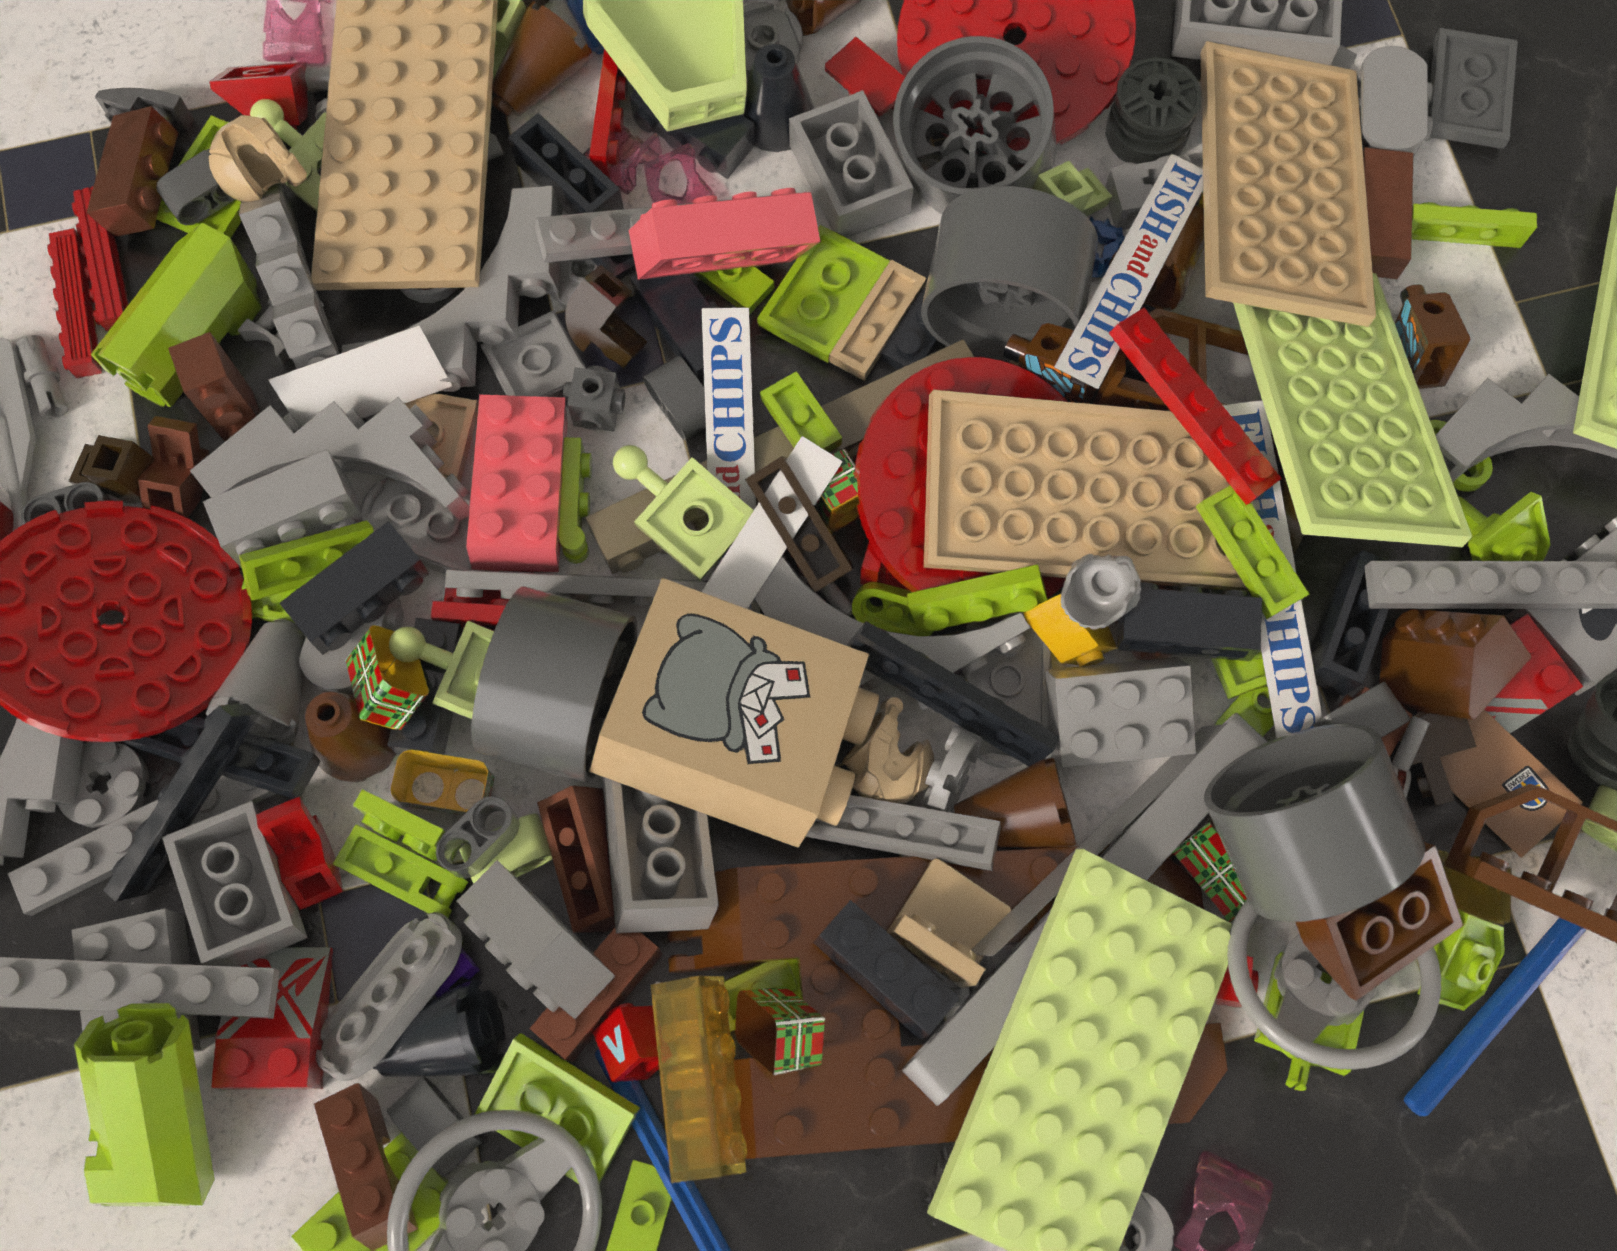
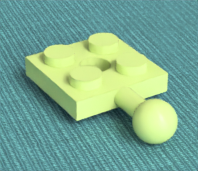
(306, 148)
(687, 490)
(462, 667)

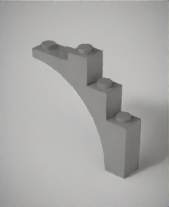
(287, 277)
(492, 309)
(1499, 423)
(388, 445)
(795, 603)
(34, 776)

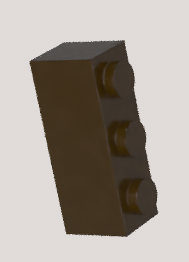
(814, 544)

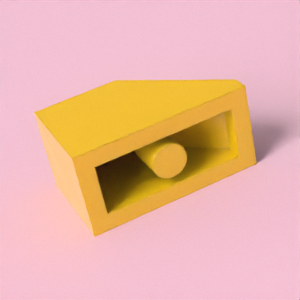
(1066, 638)

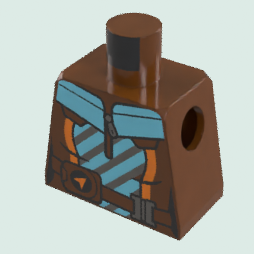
(1430, 335)
(1041, 357)

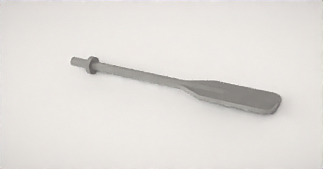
(16, 430)

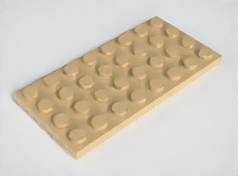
(405, 145)
(1284, 186)
(1065, 481)

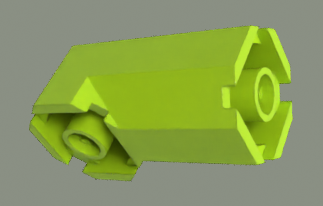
(192, 292)
(144, 1110)

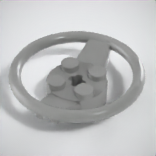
(1312, 1005)
(513, 1183)

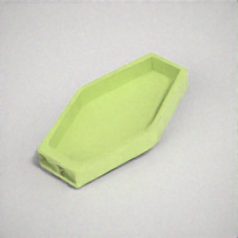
(677, 54)

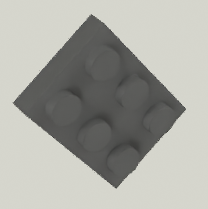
(1472, 87)

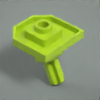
(1513, 536)
(1469, 960)

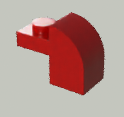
(301, 851)

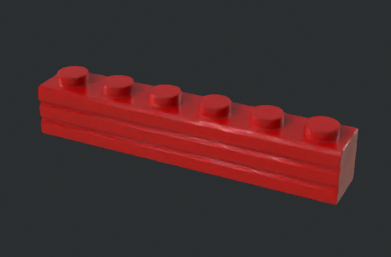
(103, 264)
(74, 303)

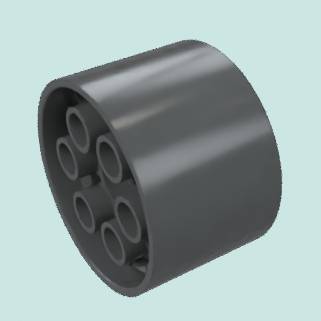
(950, 76)
(1007, 267)
(550, 682)
(1315, 823)

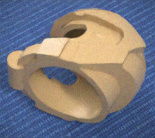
(251, 158)
(879, 765)

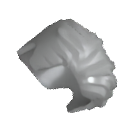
(1100, 590)

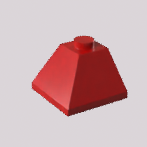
(278, 82)

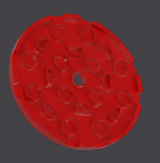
(1074, 42)
(894, 463)
(128, 679)

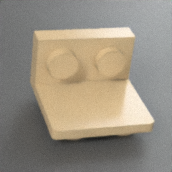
(946, 920)

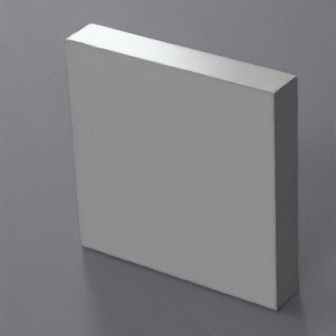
(536, 361)

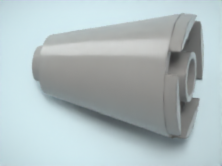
(268, 681)

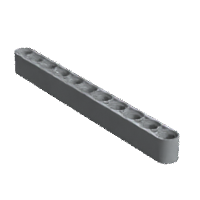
(1139, 850)

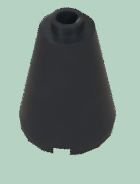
(775, 95)
(449, 1037)

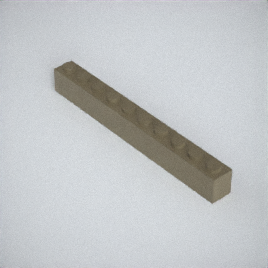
(627, 546)

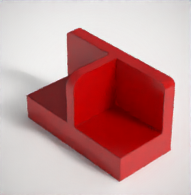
(861, 69)

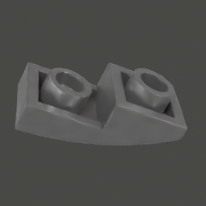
(123, 100)

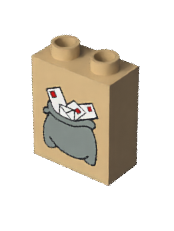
(736, 715)

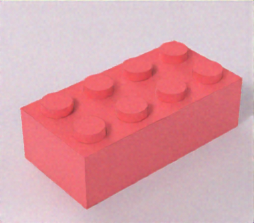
(723, 233)
(517, 484)

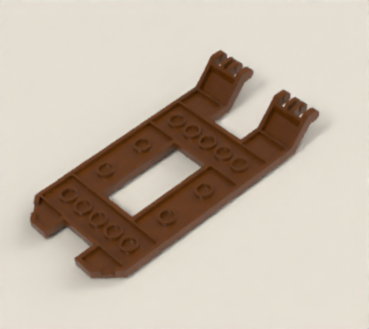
(860, 1089)

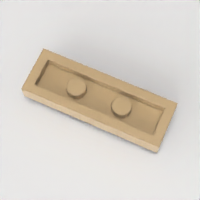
(877, 320)

